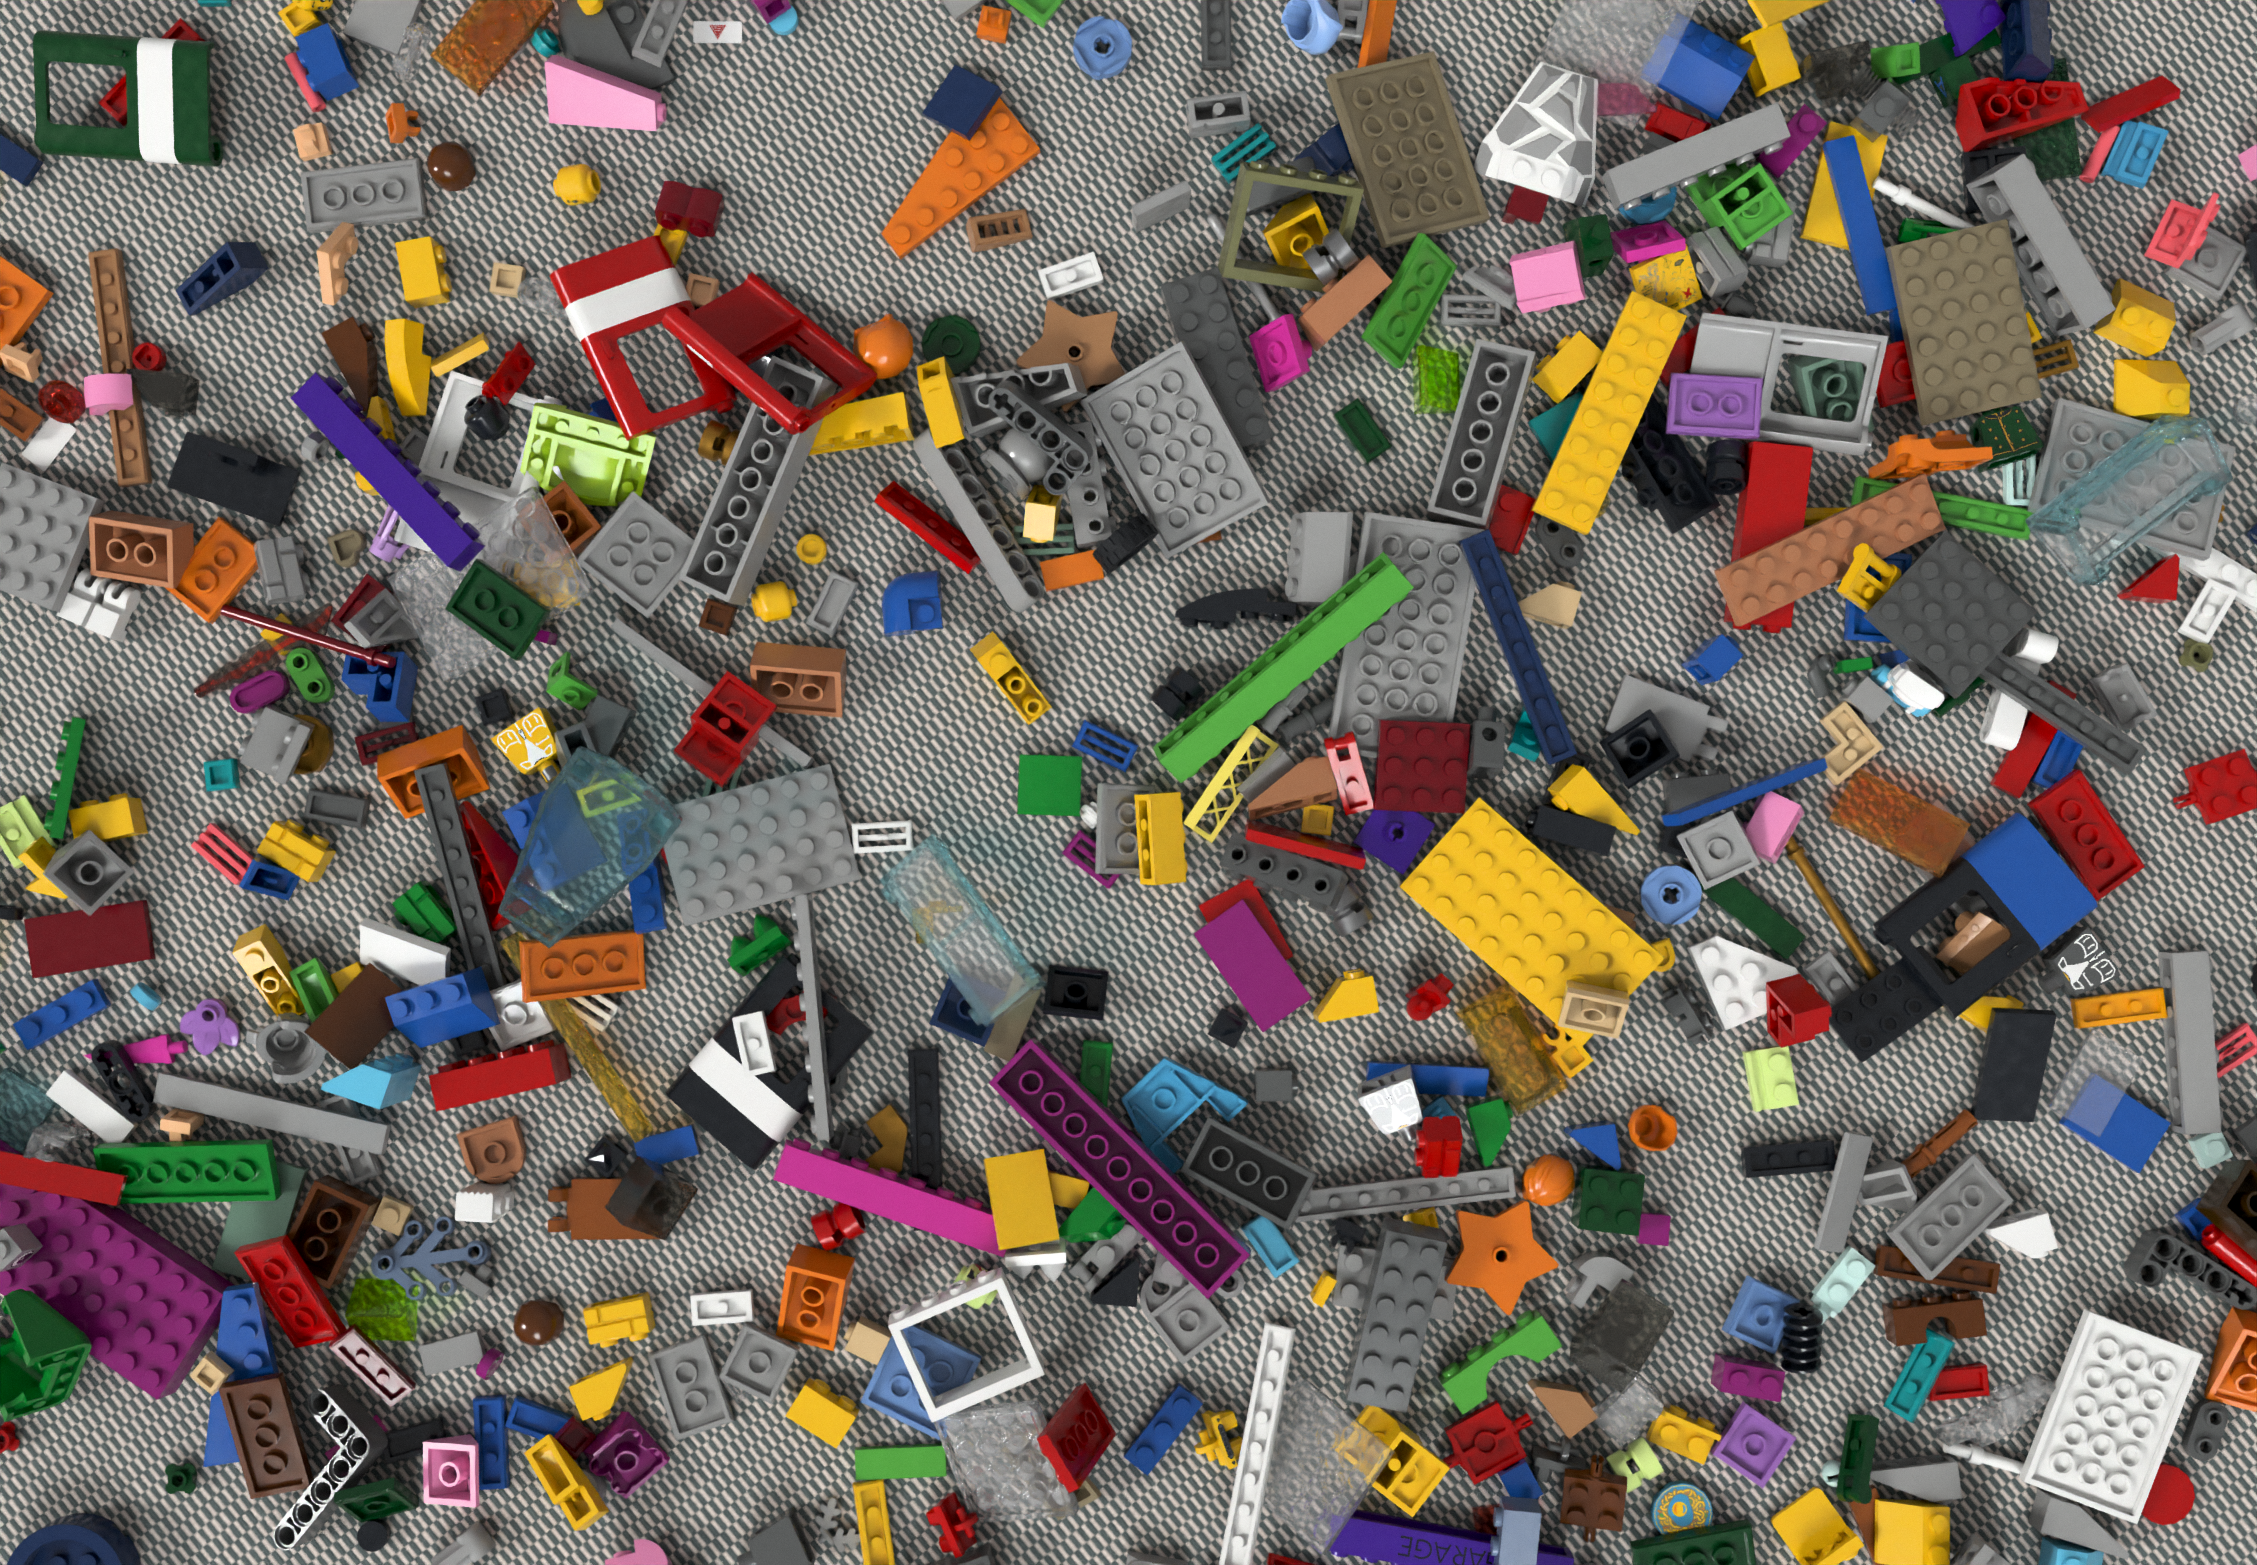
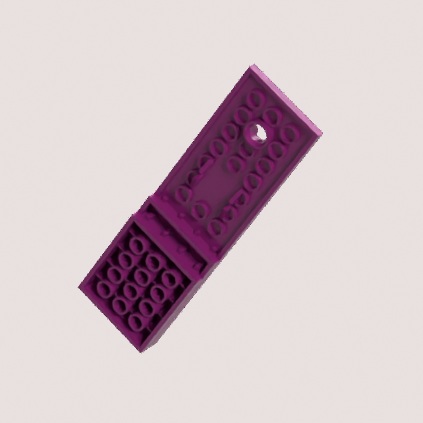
(117, 1282)

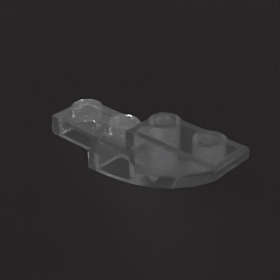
(2007, 1411)

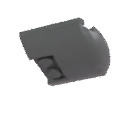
(607, 41)

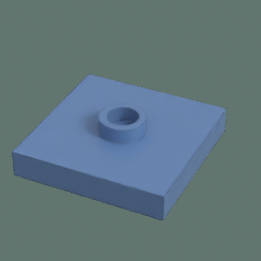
(1758, 1314)

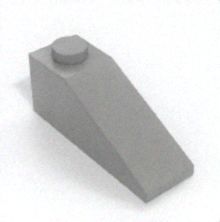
(1927, 1477)
(2068, 1521)

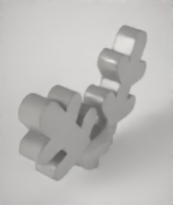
(826, 1522)

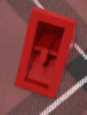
(2156, 584)

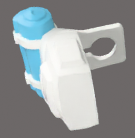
(1909, 687)

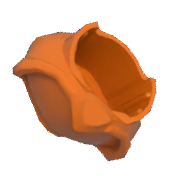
(884, 346)

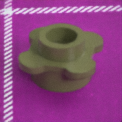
(2204, 652)

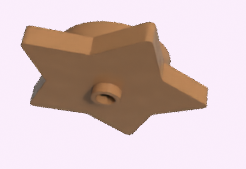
(1068, 332)

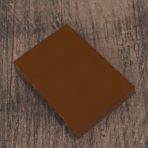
(355, 1018)

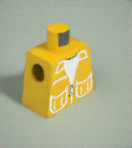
(531, 744)

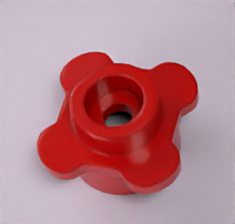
(10, 1442)

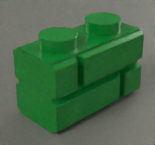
(426, 913)

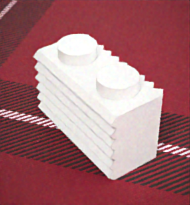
(483, 1202)

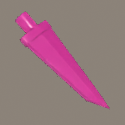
(152, 1050)

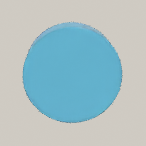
(785, 23)
(146, 996)

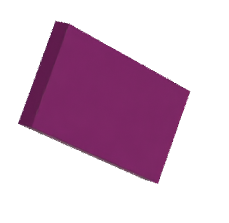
(1252, 965)

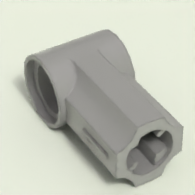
(2227, 326)
(468, 1547)

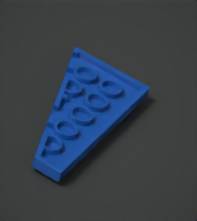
(248, 1349)

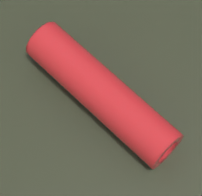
(299, 72)
(2099, 154)

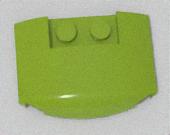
(589, 453)

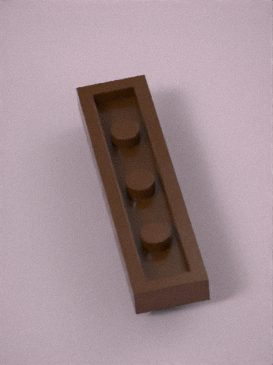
(1959, 1273)

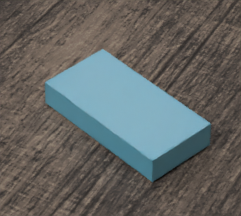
(1270, 1245)

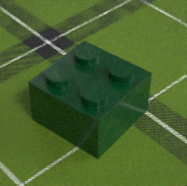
(1607, 1199)

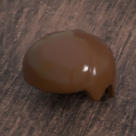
(451, 166)
(538, 1322)

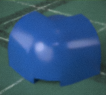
(912, 604)

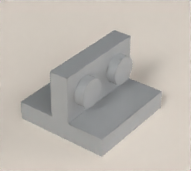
(1718, 848)

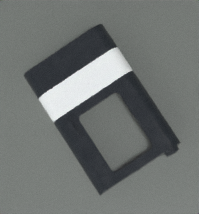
(758, 1110)

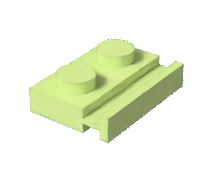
(19, 828)
(1770, 1078)

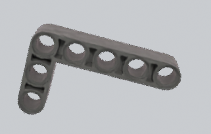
(351, 1429)

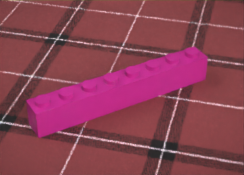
(887, 1194)

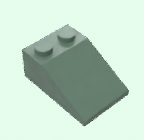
(1827, 387)

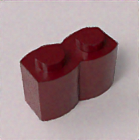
(689, 209)

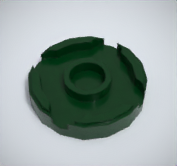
(955, 340)

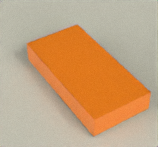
(1071, 571)

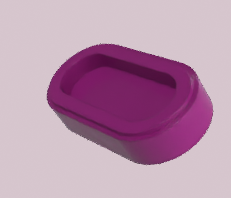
(259, 691)

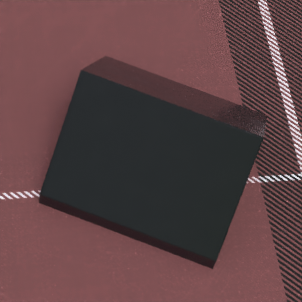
(1640, 748)
(1075, 992)

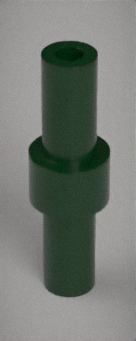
(1950, 702)

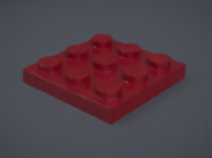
(1421, 766)

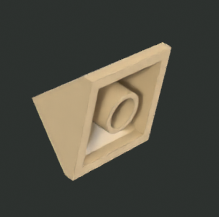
(1593, 1009)

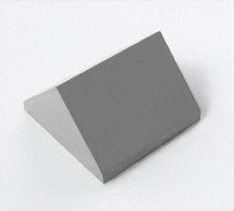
(87, 871)

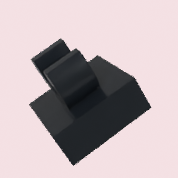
(1347, 1232)

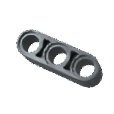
(1269, 195)

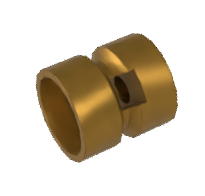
(713, 440)

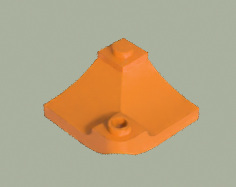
(1928, 456)

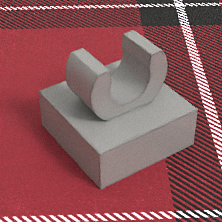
(477, 1282)

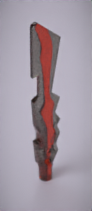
(263, 654)

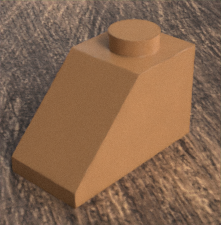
(1565, 1404)

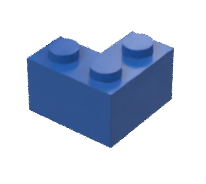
(388, 689)

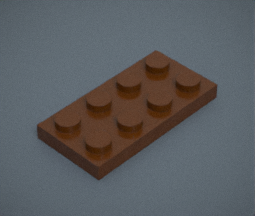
(266, 1435)

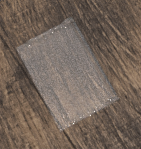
(2095, 1082)

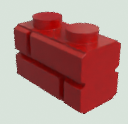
(1439, 1147)

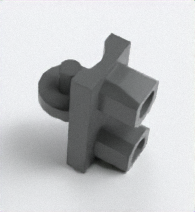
(1556, 1458)

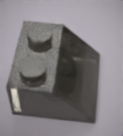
(650, 1198)

